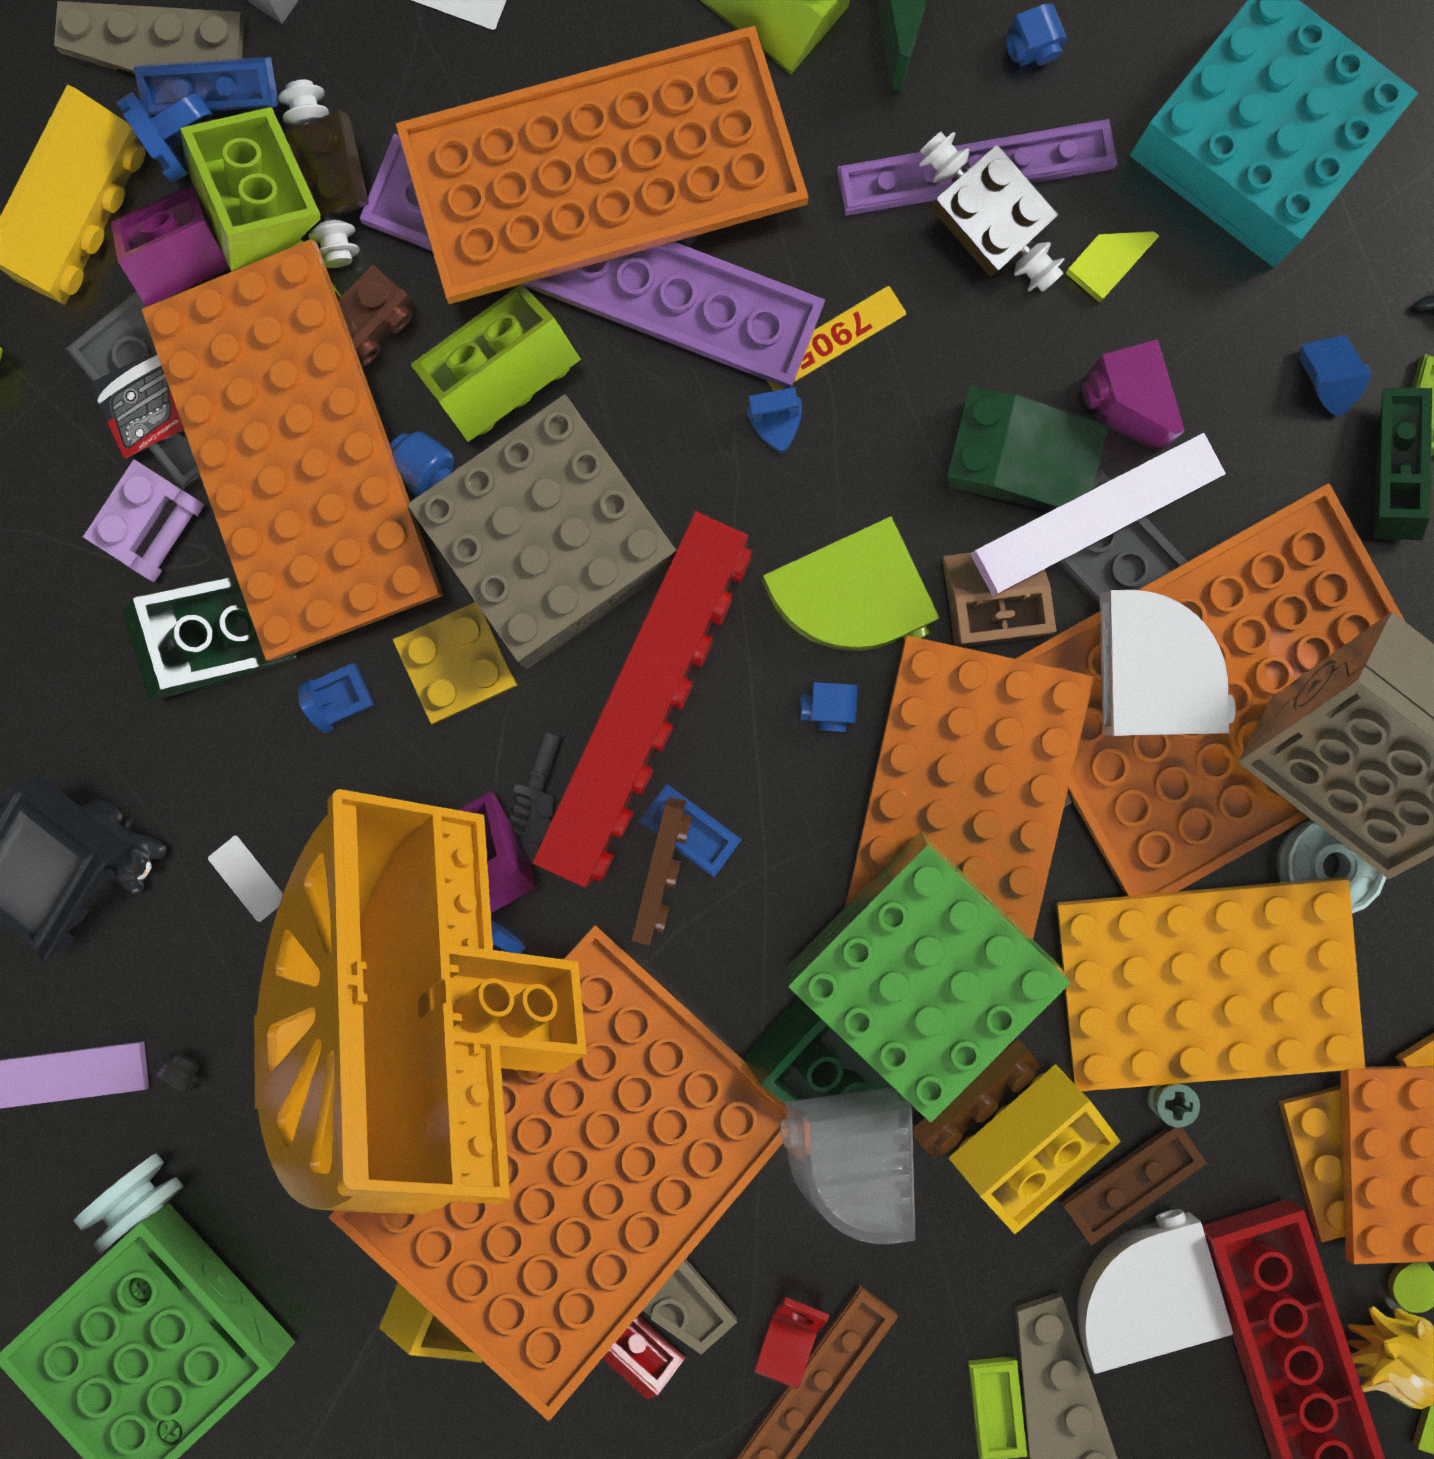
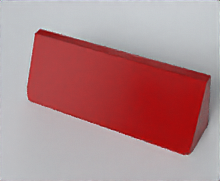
(644, 1358)

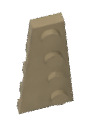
(145, 35)
(690, 1309)
(1057, 1389)

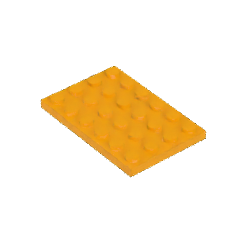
(1211, 984)

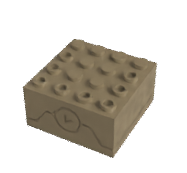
(544, 532)
(1359, 745)

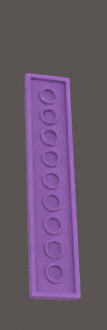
(658, 291)

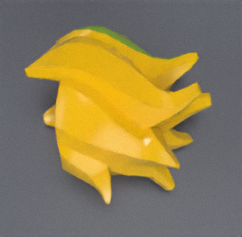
(1396, 1357)

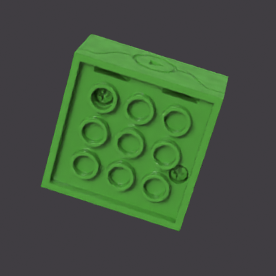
(925, 977)
(146, 1346)

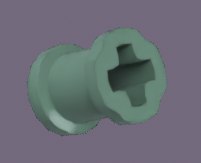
(1180, 1115)

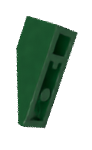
(1403, 464)

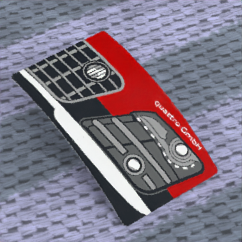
(138, 404)

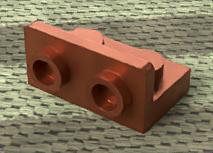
(374, 310)

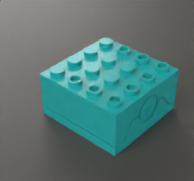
(1272, 124)

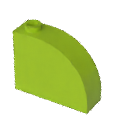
(854, 592)

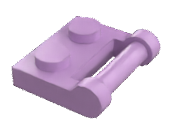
(131, 514)

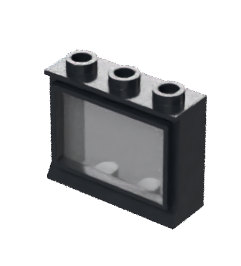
(49, 864)

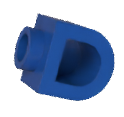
(1036, 36)
(830, 705)

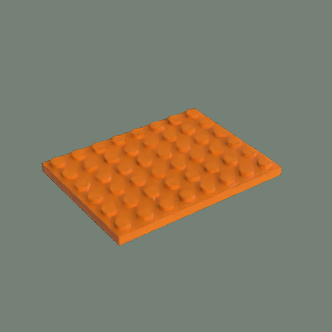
(1277, 607)
(608, 1186)

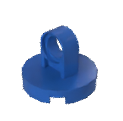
(163, 130)

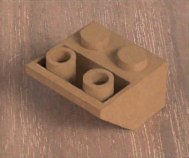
(1009, 616)

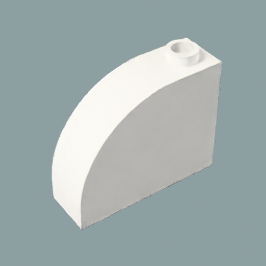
(1160, 668)
(1151, 1294)

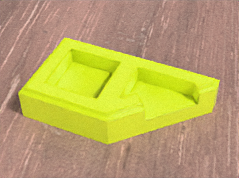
(1109, 260)

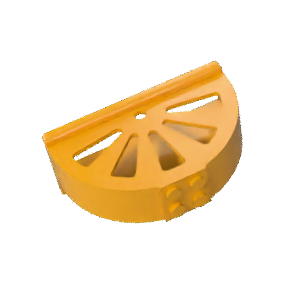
(397, 1014)

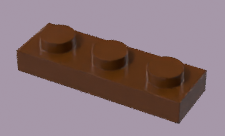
(662, 871)
(979, 1100)
(1133, 1183)

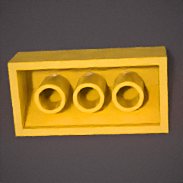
(67, 195)

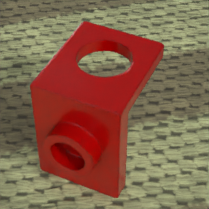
(789, 1342)

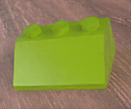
(784, 27)
(249, 185)
(496, 362)

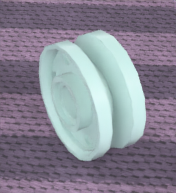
(1303, 857)
(128, 1203)

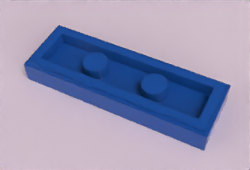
(220, 83)

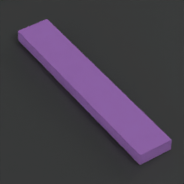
(1037, 155)

